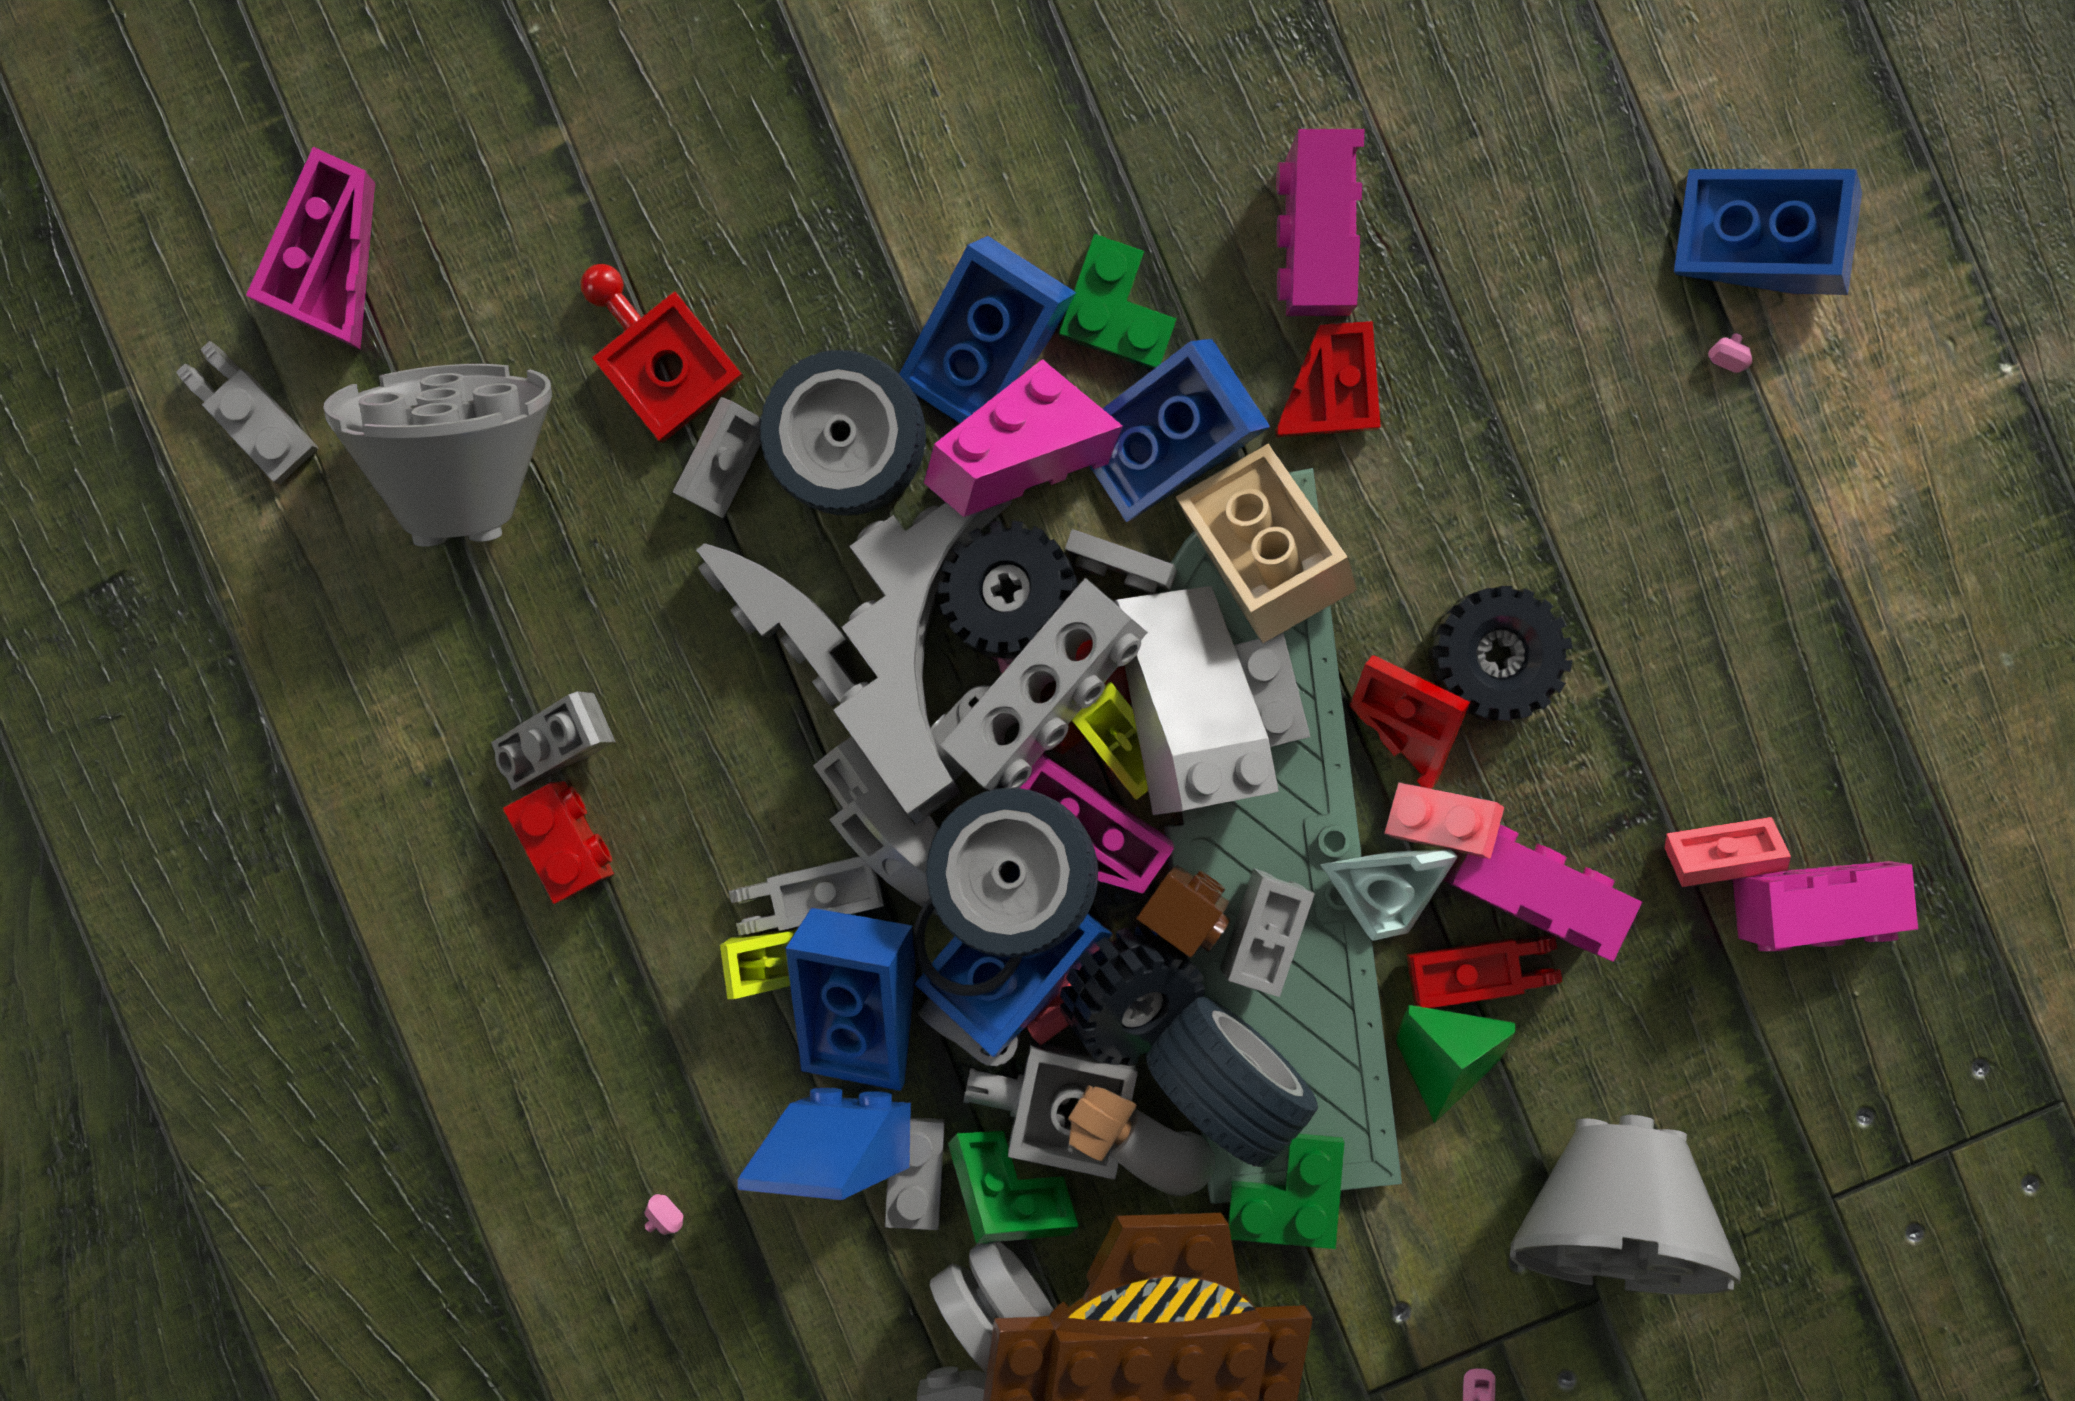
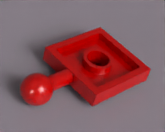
(664, 330)

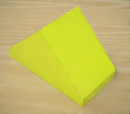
(1113, 734)
(756, 963)

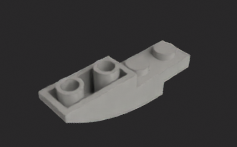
(770, 603)
(876, 821)

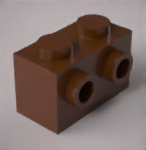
(1187, 910)

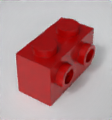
(560, 840)

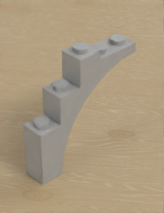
(890, 634)

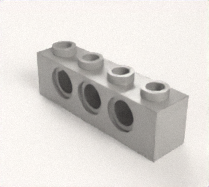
(1015, 695)

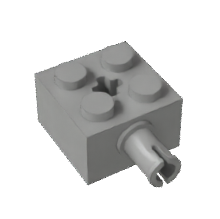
(1039, 1124)

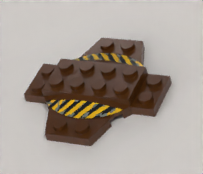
(1154, 1326)

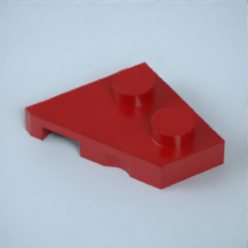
(1335, 384)
(1409, 715)

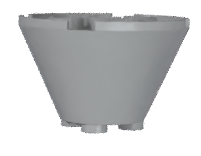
(444, 444)
(1630, 1210)

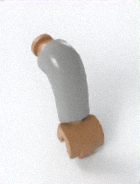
(1153, 1153)

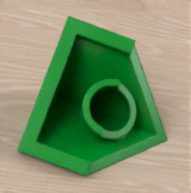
(1449, 1052)

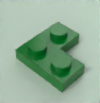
(1101, 310)
(1000, 1203)
(1302, 1209)

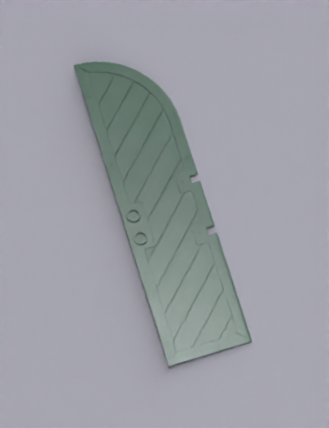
(1330, 1000)

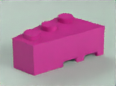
(1320, 223)
(321, 250)
(1020, 439)
(1125, 846)
(1548, 893)
(1826, 905)

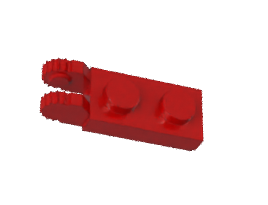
(1478, 971)

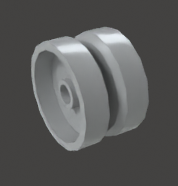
(994, 1289)

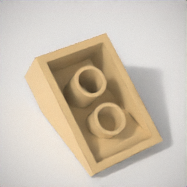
(1267, 543)

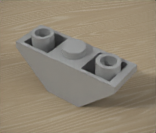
(553, 739)

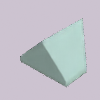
(1390, 887)

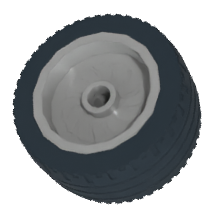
(852, 392)
(1054, 879)
(1231, 1082)

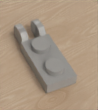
(250, 416)
(837, 886)

